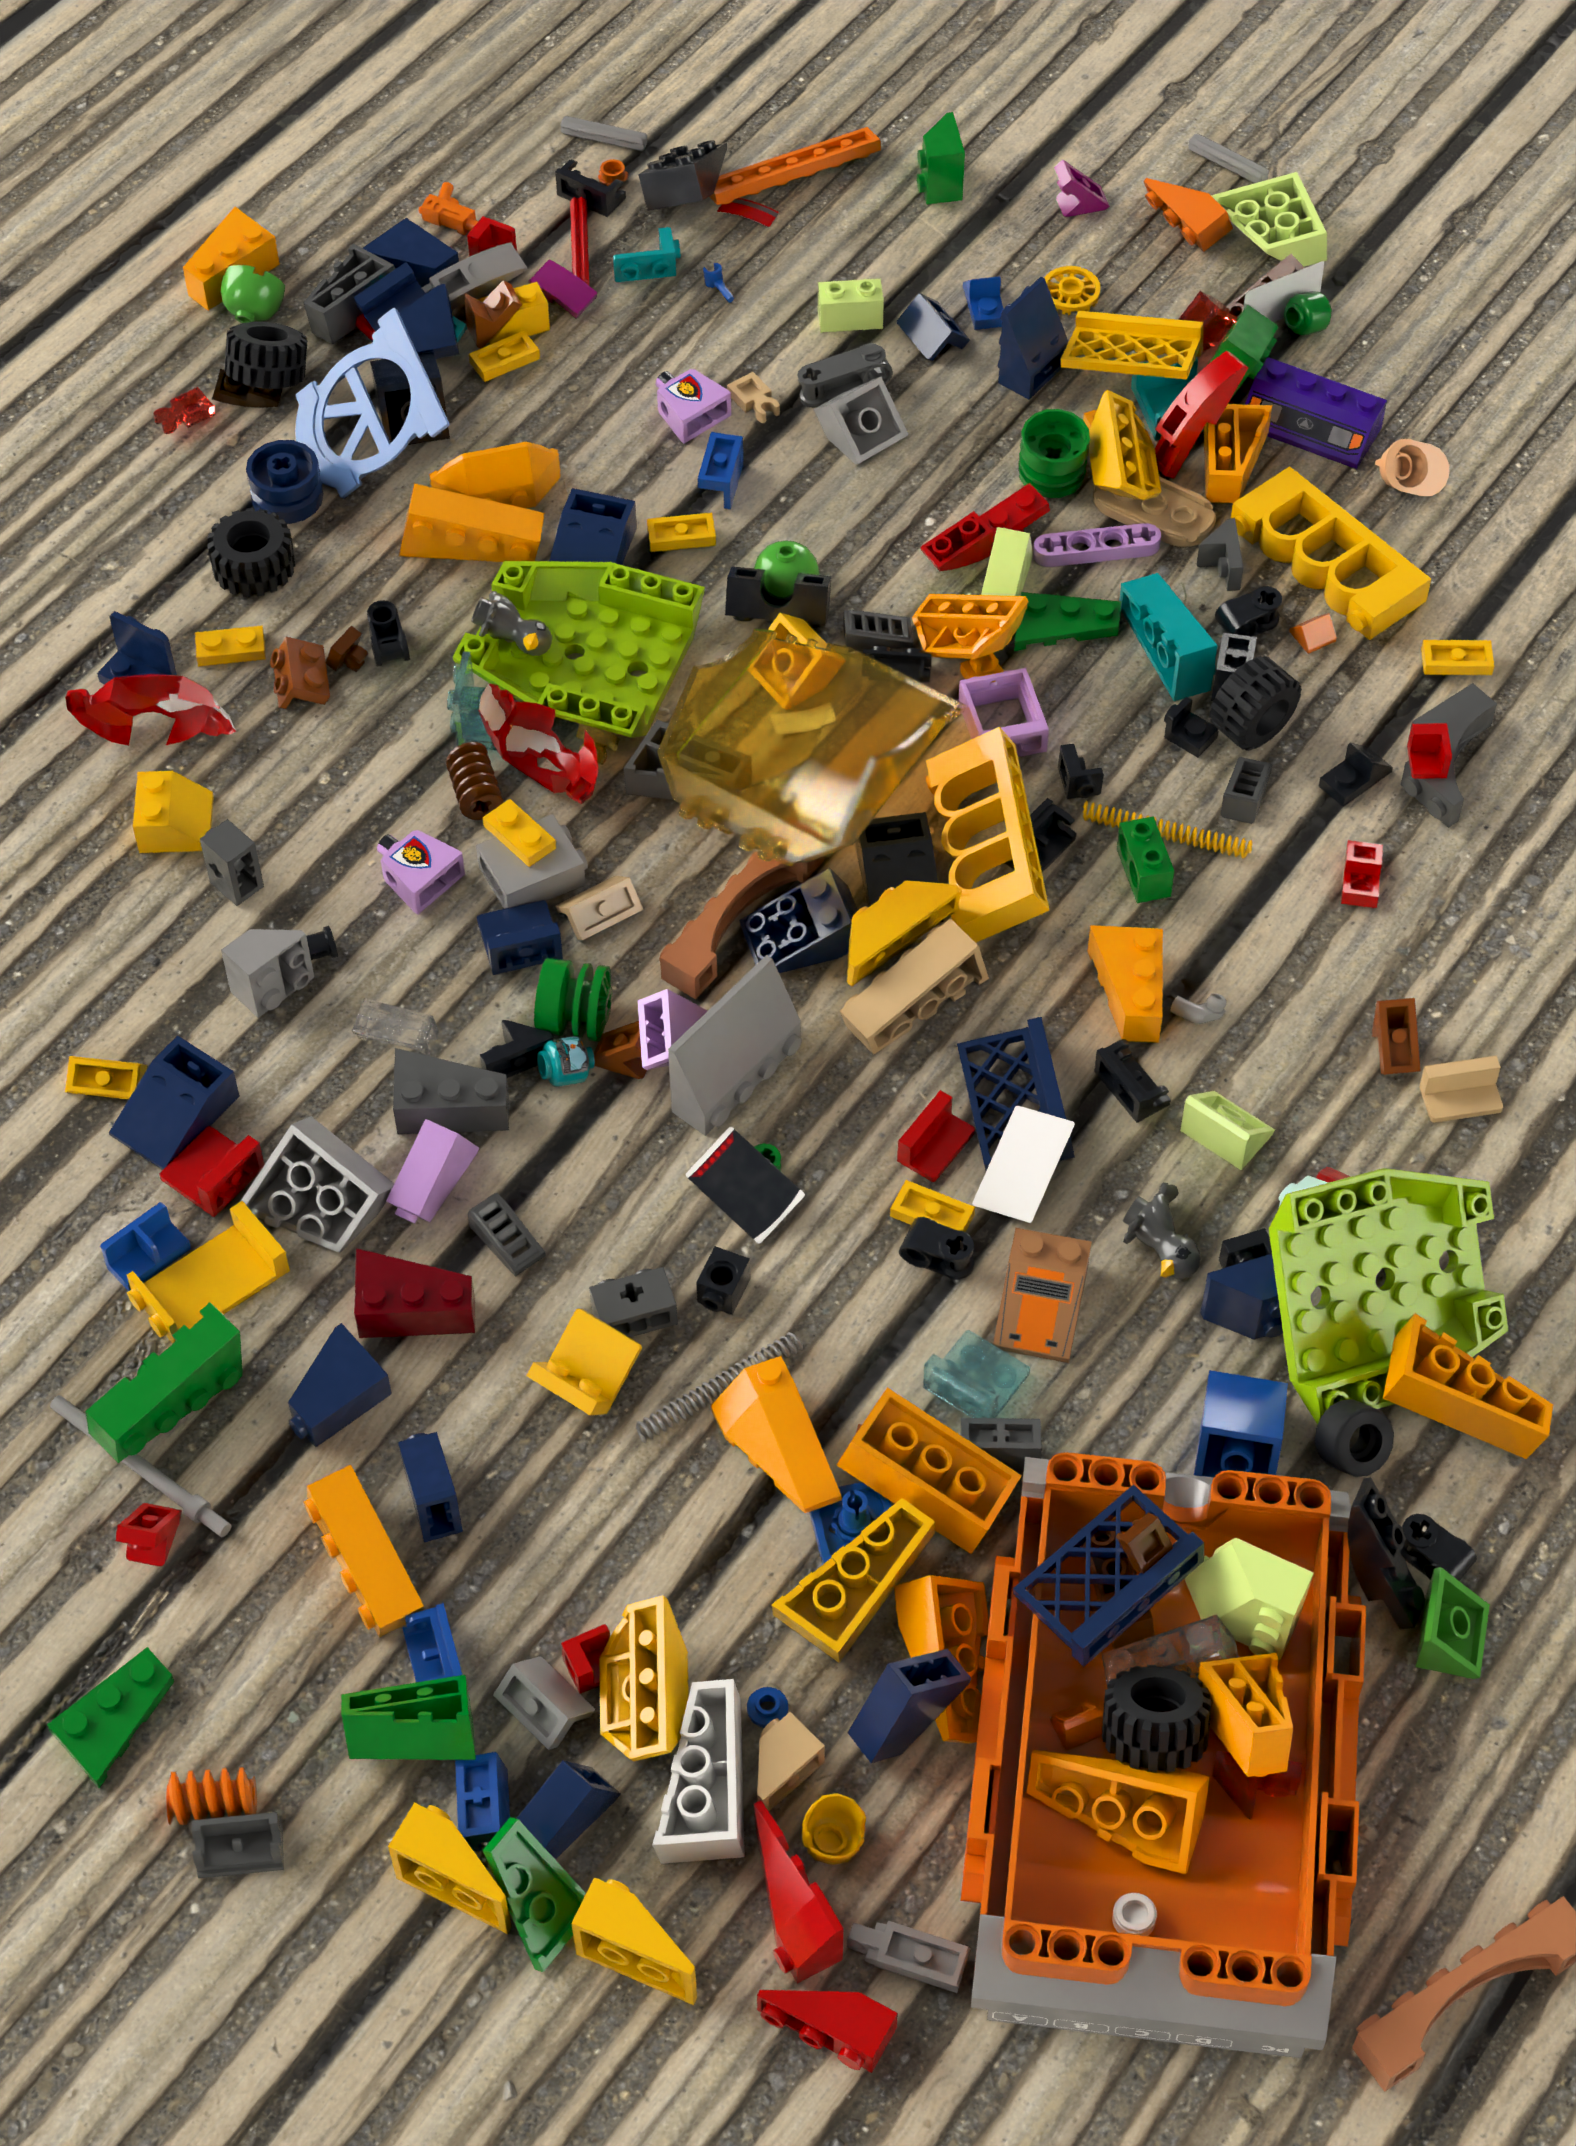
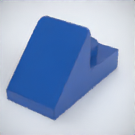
(984, 302)

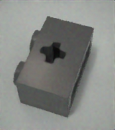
(232, 862)
(635, 1302)

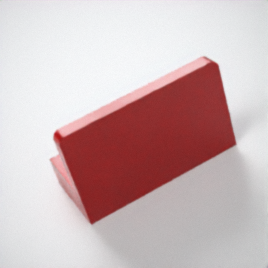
(934, 1139)

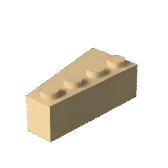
(915, 986)

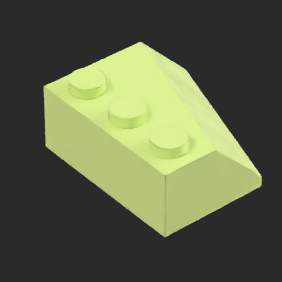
(1278, 218)
(1251, 1594)

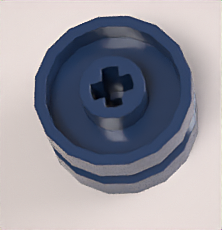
(285, 480)

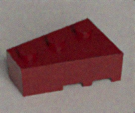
(410, 1298)

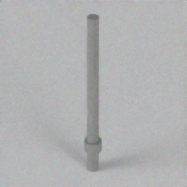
(193, 1505)

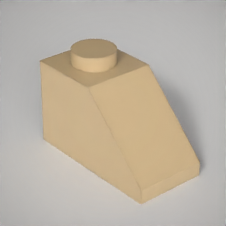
(786, 1758)

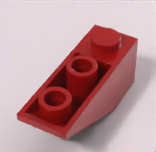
(839, 2021)

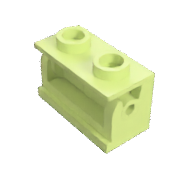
(850, 305)

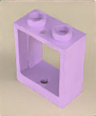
(1008, 685)

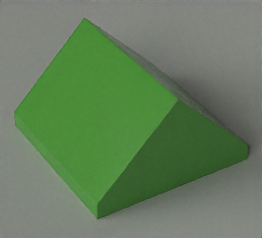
(1452, 1628)

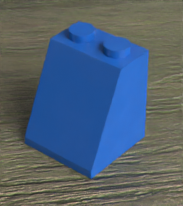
(1240, 1425)

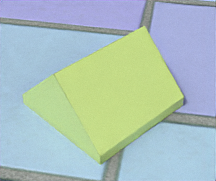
(1224, 1127)

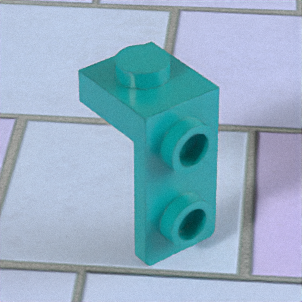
(649, 263)

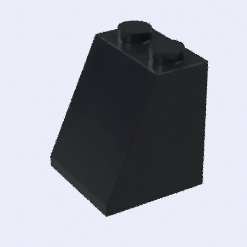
(394, 395)

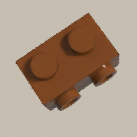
(300, 672)

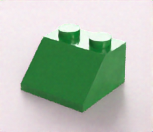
(942, 162)

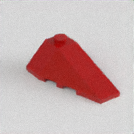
(802, 1919)

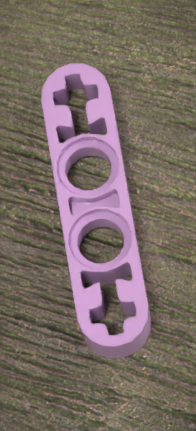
(1097, 550)

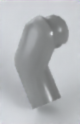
(1200, 1013)

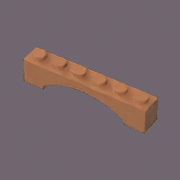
(691, 959)
(1393, 2043)

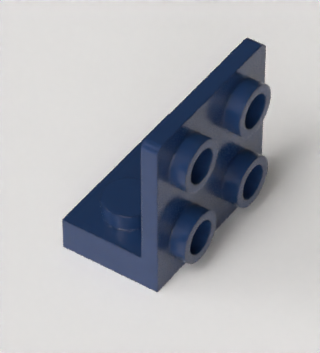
(139, 650)
(519, 937)

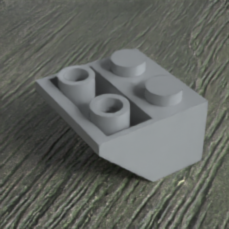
(267, 967)

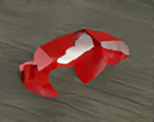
(114, 705)
(524, 733)

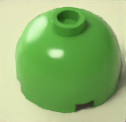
(250, 294)
(783, 563)

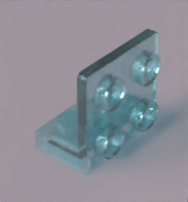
(465, 704)
(975, 1376)

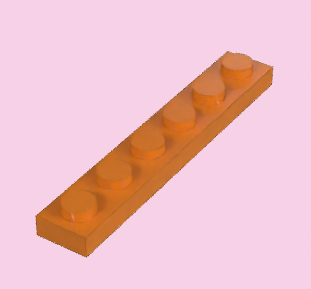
(795, 164)

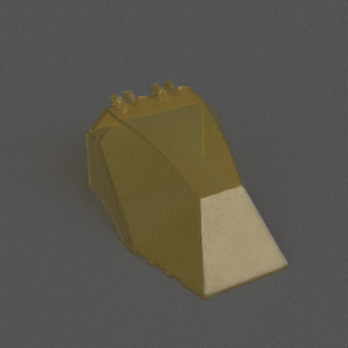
(796, 743)

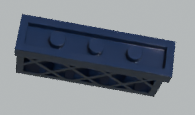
(1043, 1080)
(1129, 1603)

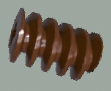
(473, 780)

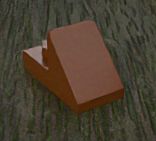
(488, 317)
(1397, 1036)
(621, 1051)

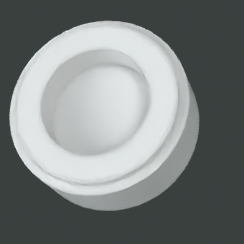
(1134, 1914)

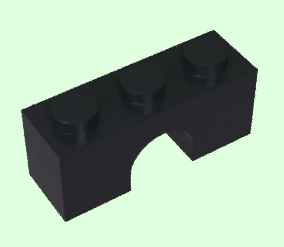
(750, 599)

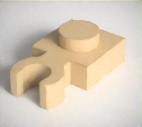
(752, 393)

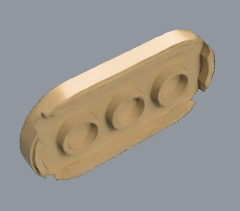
(1178, 512)

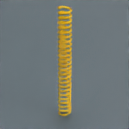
(1241, 849)

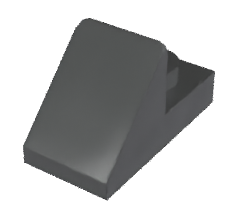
(1223, 550)

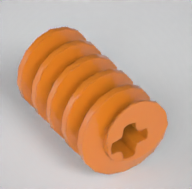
(210, 1796)

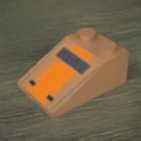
(1042, 1295)

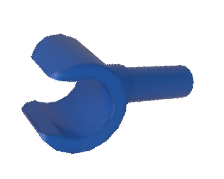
(715, 280)

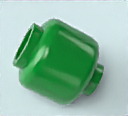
(1308, 313)

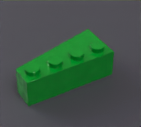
(168, 1386)

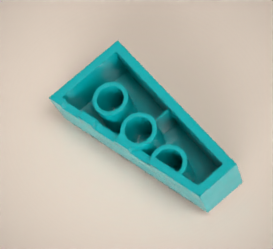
(1170, 636)

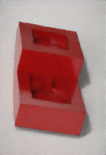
(1362, 874)

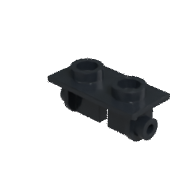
(908, 662)

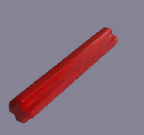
(579, 238)

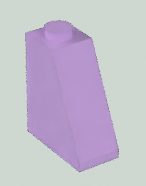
(661, 1023)
(430, 1172)

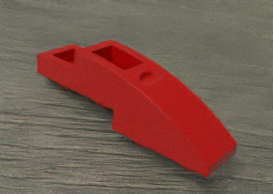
(1198, 403)
(974, 535)

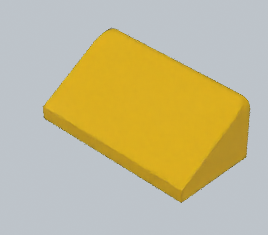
(103, 1077)

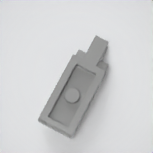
(911, 1953)

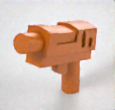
(447, 212)

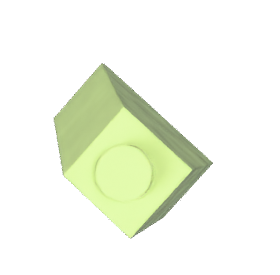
(1008, 563)

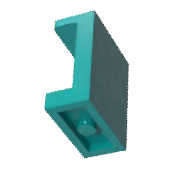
(1157, 395)

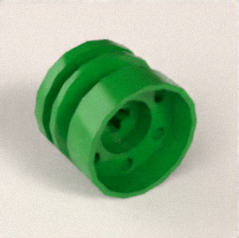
(1054, 452)
(580, 1000)

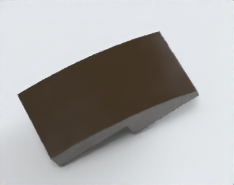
(239, 394)

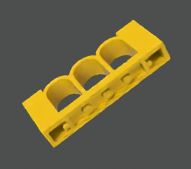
(1368, 609)
(952, 779)

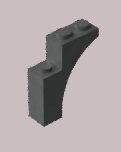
(1467, 716)

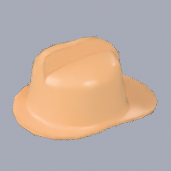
(1414, 467)

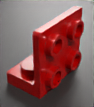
(213, 1169)

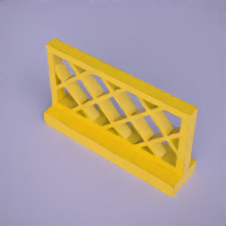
(1124, 333)

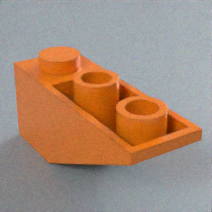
(1193, 211)

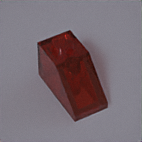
(1215, 317)

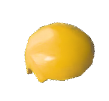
(834, 1829)

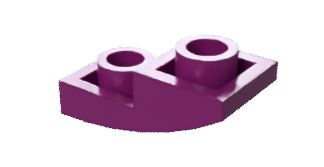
(564, 288)

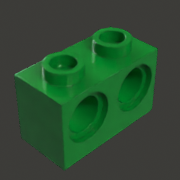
(1145, 859)

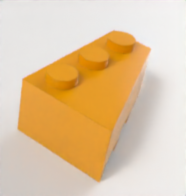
(234, 242)
(1233, 449)
(1132, 976)
(1250, 1711)

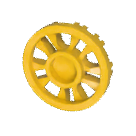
(1073, 289)

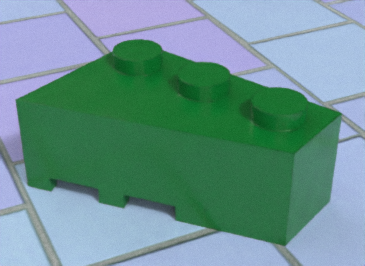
(1249, 341)
(410, 1721)

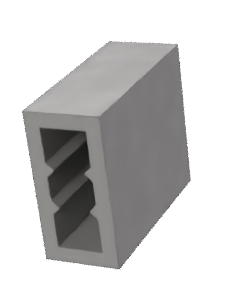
(546, 879)

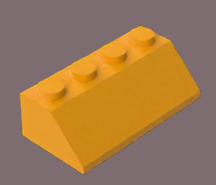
(931, 1467)

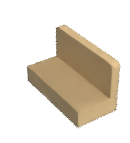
(601, 906)
(1461, 1089)

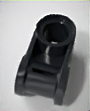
(1247, 615)
(386, 633)
(936, 1246)
(1435, 1548)

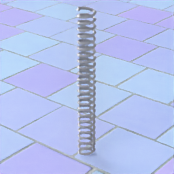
(778, 1353)

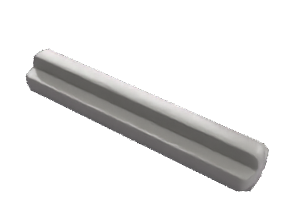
(604, 133)
(1228, 159)

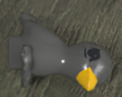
(502, 621)
(1155, 1227)

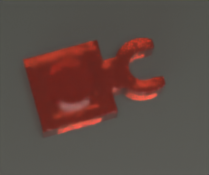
(187, 409)

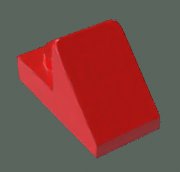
(149, 1533)

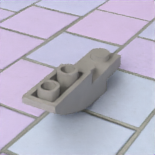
(479, 273)

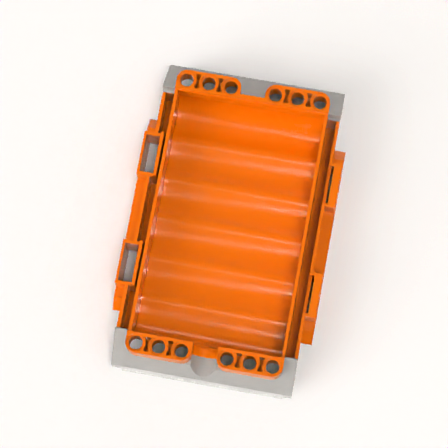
(1254, 1887)

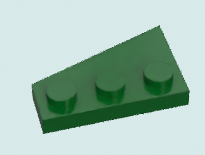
(1065, 617)
(107, 1717)
(536, 1891)

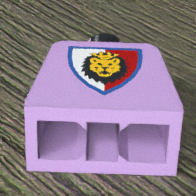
(691, 403)
(419, 868)

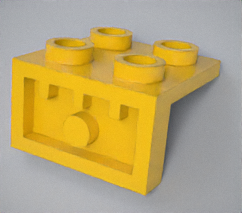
(588, 1364)

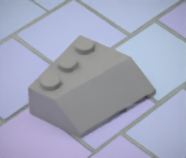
(317, 1187)

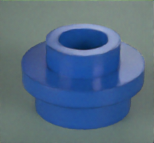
(766, 1694)

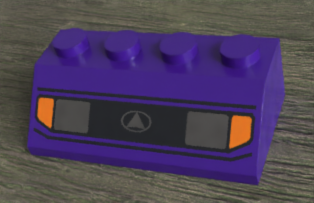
(1318, 412)

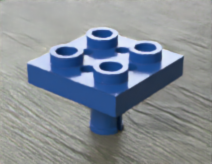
(850, 1515)

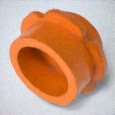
(612, 170)

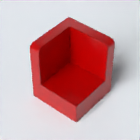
(489, 234)
(1429, 751)
(582, 1657)

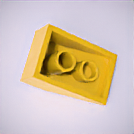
(439, 1861)
(626, 1938)

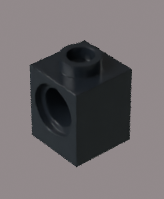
(723, 1267)

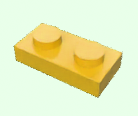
(504, 356)
(681, 532)
(230, 645)
(1457, 657)
(519, 832)
(920, 1201)

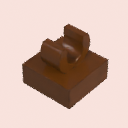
(348, 651)
(1145, 1542)

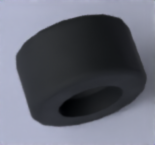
(1372, 1445)

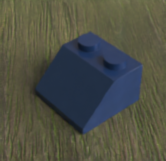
(1244, 1299)

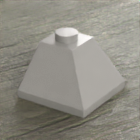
(862, 421)

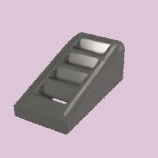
(857, 627)
(1245, 792)
(491, 1215)

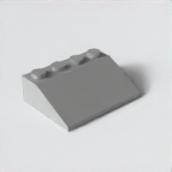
(733, 1048)

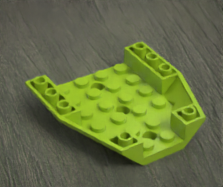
(611, 617)
(1341, 1240)

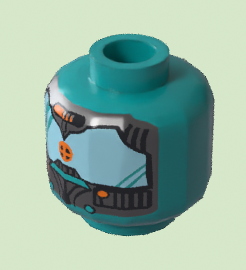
(565, 1061)

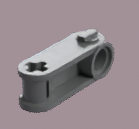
(842, 373)

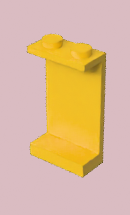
(218, 1272)

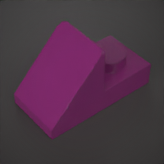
(1079, 192)

